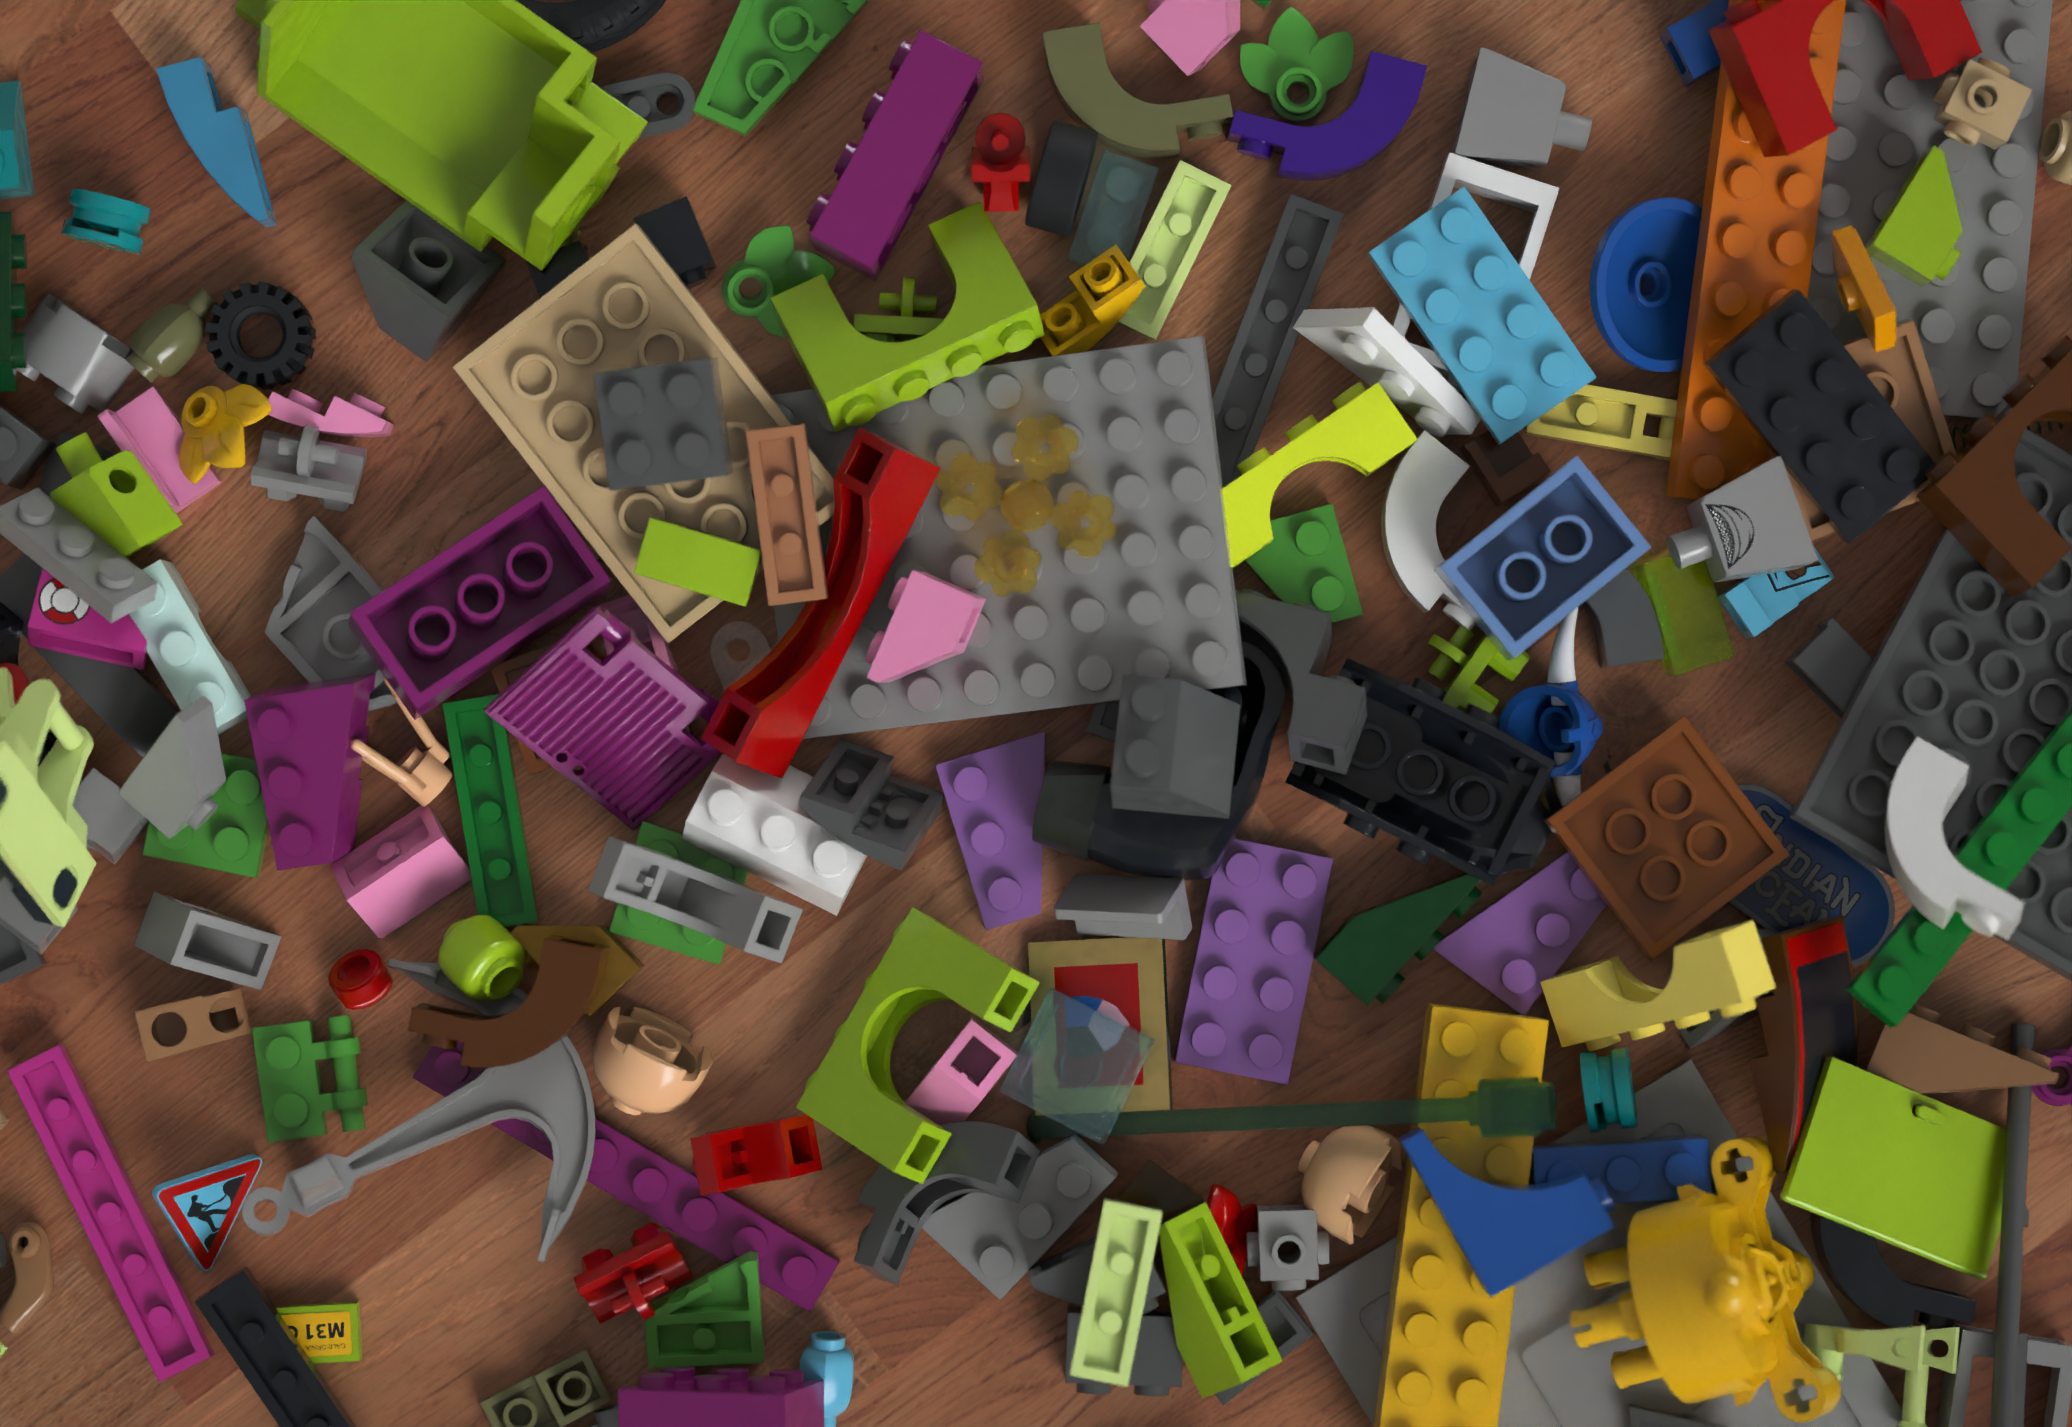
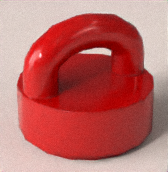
(360, 979)

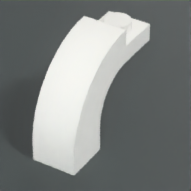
(1409, 523)
(1920, 860)

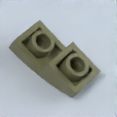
(549, 1396)

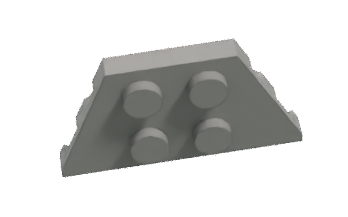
(315, 611)

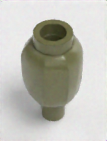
(170, 337)

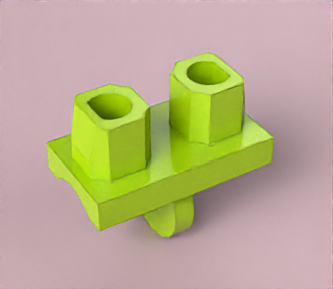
(899, 327)
(1462, 686)

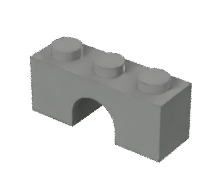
(110, 832)

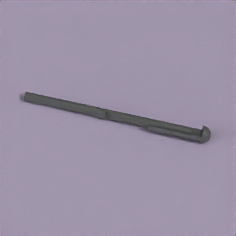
(2010, 1345)

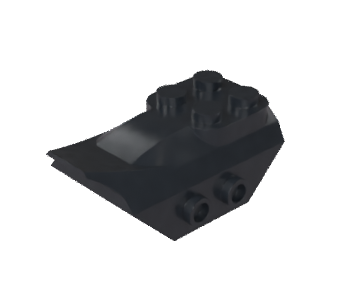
(1439, 780)

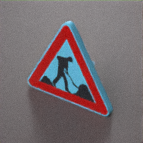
(206, 1205)

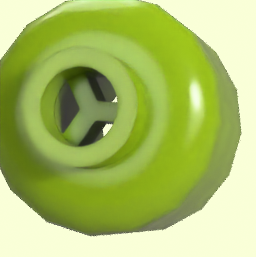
(481, 958)

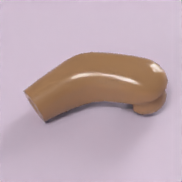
(33, 1275)

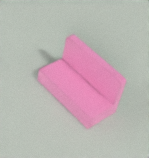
(155, 437)
(401, 871)

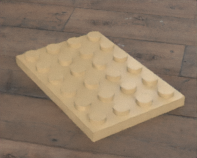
(541, 391)

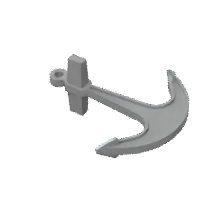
(542, 1090)

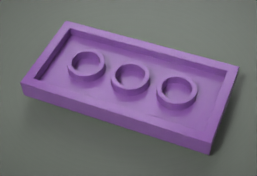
(1254, 961)

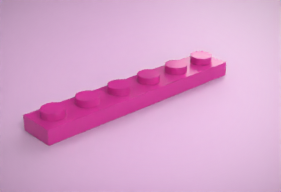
(111, 1212)

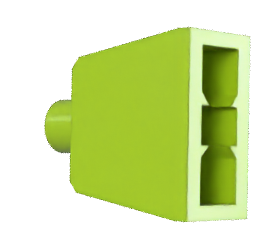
(113, 497)

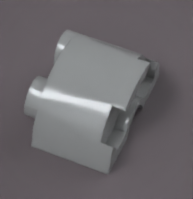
(74, 355)

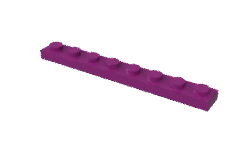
(667, 1194)

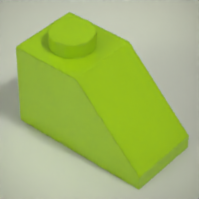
(1920, 224)

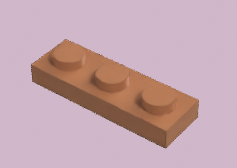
(787, 514)

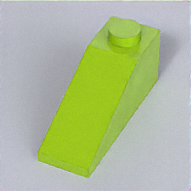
(1211, 1305)

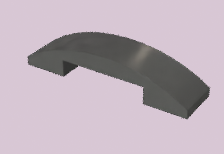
(115, 692)

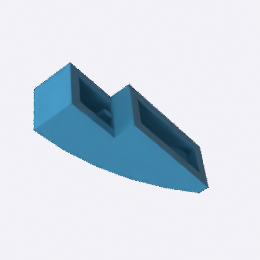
(218, 136)

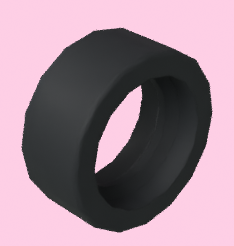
(1061, 178)

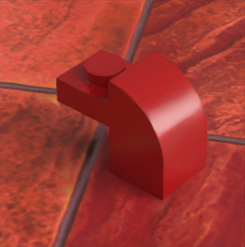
(755, 1153)

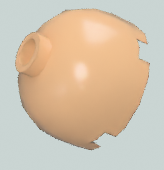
(647, 1062)
(1349, 1178)

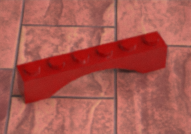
(774, 703)

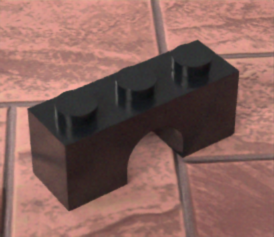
(671, 230)

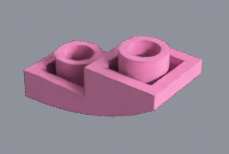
(345, 419)

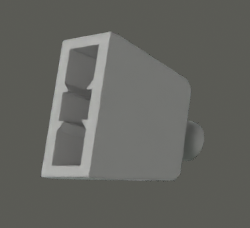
(1515, 115)

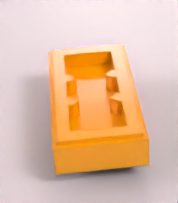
(1862, 289)

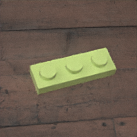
(1172, 245)
(1115, 1292)

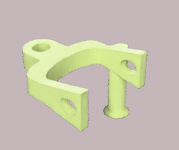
(1900, 1347)

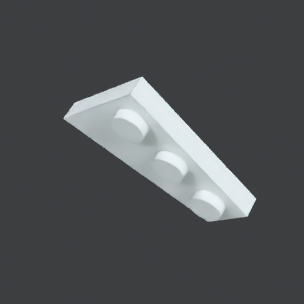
(1379, 353)

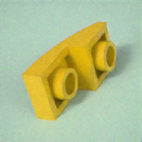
(1102, 297)

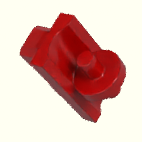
(1000, 161)
(633, 1277)

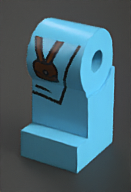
(1765, 598)

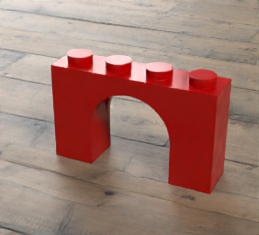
(1771, 69)

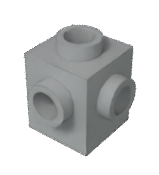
(1282, 1224)

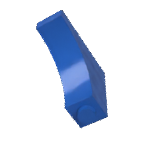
(1510, 1227)

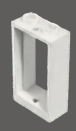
(1501, 187)

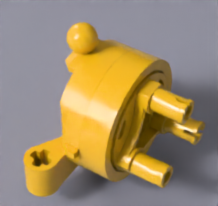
(1711, 1295)

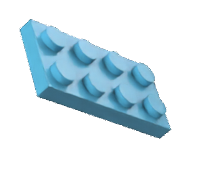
(1481, 315)

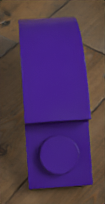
(1348, 142)

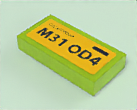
(326, 1330)

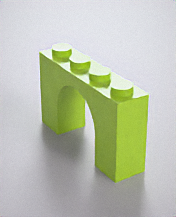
(865, 376)
(854, 1082)

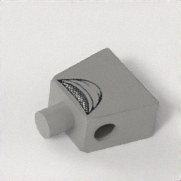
(1746, 527)

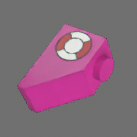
(70, 626)

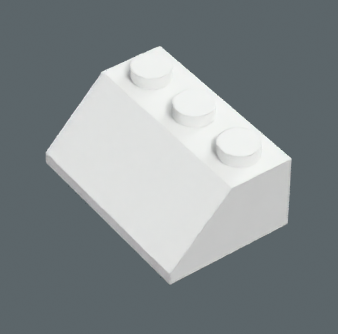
(763, 830)

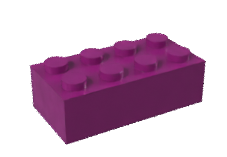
(896, 155)
(479, 602)

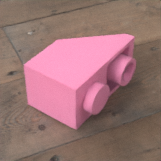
(1192, 29)
(927, 626)
(962, 1075)

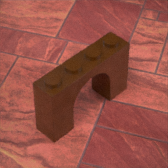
(1979, 489)

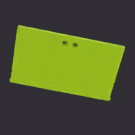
(1900, 1176)

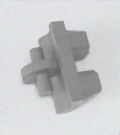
(308, 467)

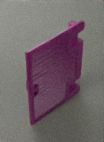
(610, 717)

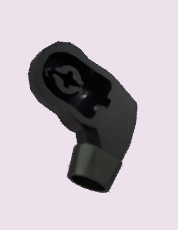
(1078, 814)

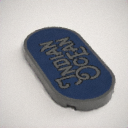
(1816, 883)

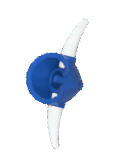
(1556, 716)

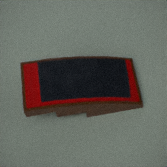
(1802, 1025)

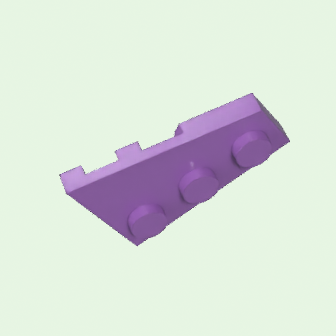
(993, 814)
(1526, 933)

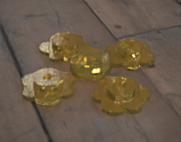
(1026, 505)

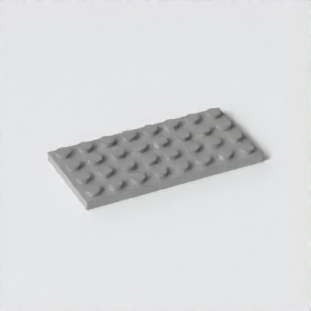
(1883, 126)

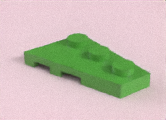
(766, 55)

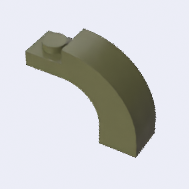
(1123, 122)

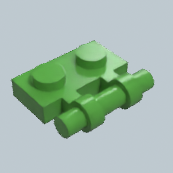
(292, 1080)

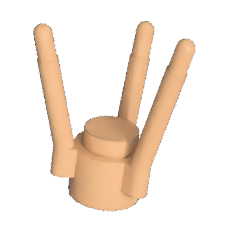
(416, 772)

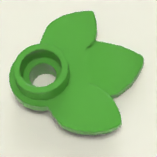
(1294, 58)
(777, 269)

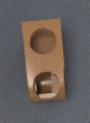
(192, 1023)

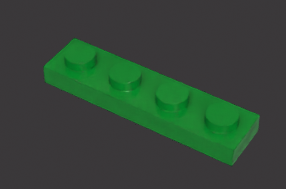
(490, 813)

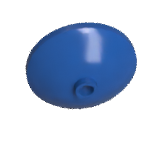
(1654, 244)

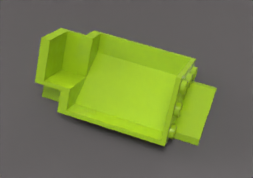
(453, 108)

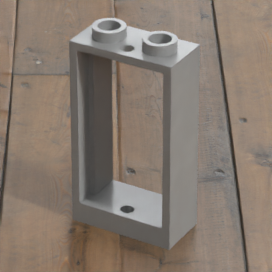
(2040, 1351)

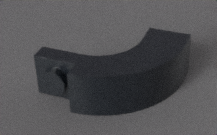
(1867, 1282)

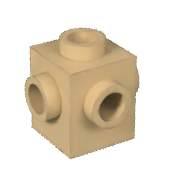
(1999, 101)

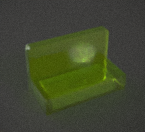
(1687, 614)

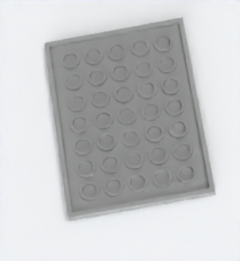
(1142, 607)

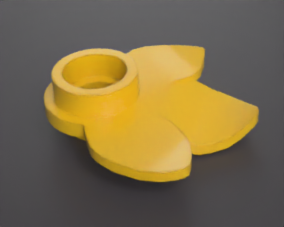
(215, 427)

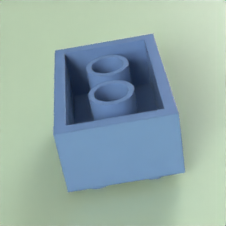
(1542, 558)

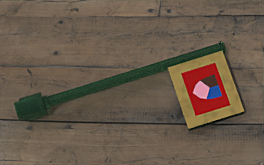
(1130, 984)

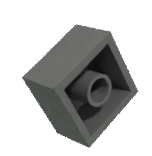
(663, 423)

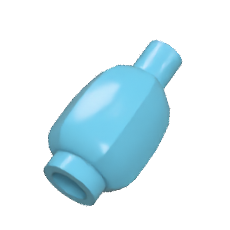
(834, 1363)

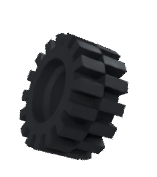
(226, 327)

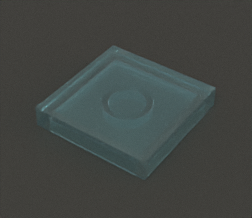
(1077, 1065)

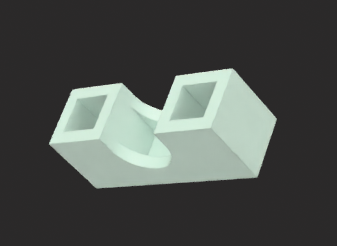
(185, 651)

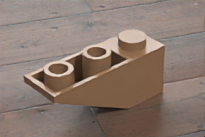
(1944, 1061)

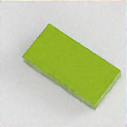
(698, 561)

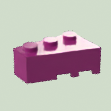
(309, 767)

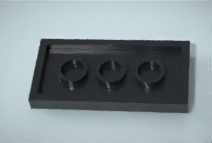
(1821, 415)

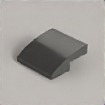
(868, 806)

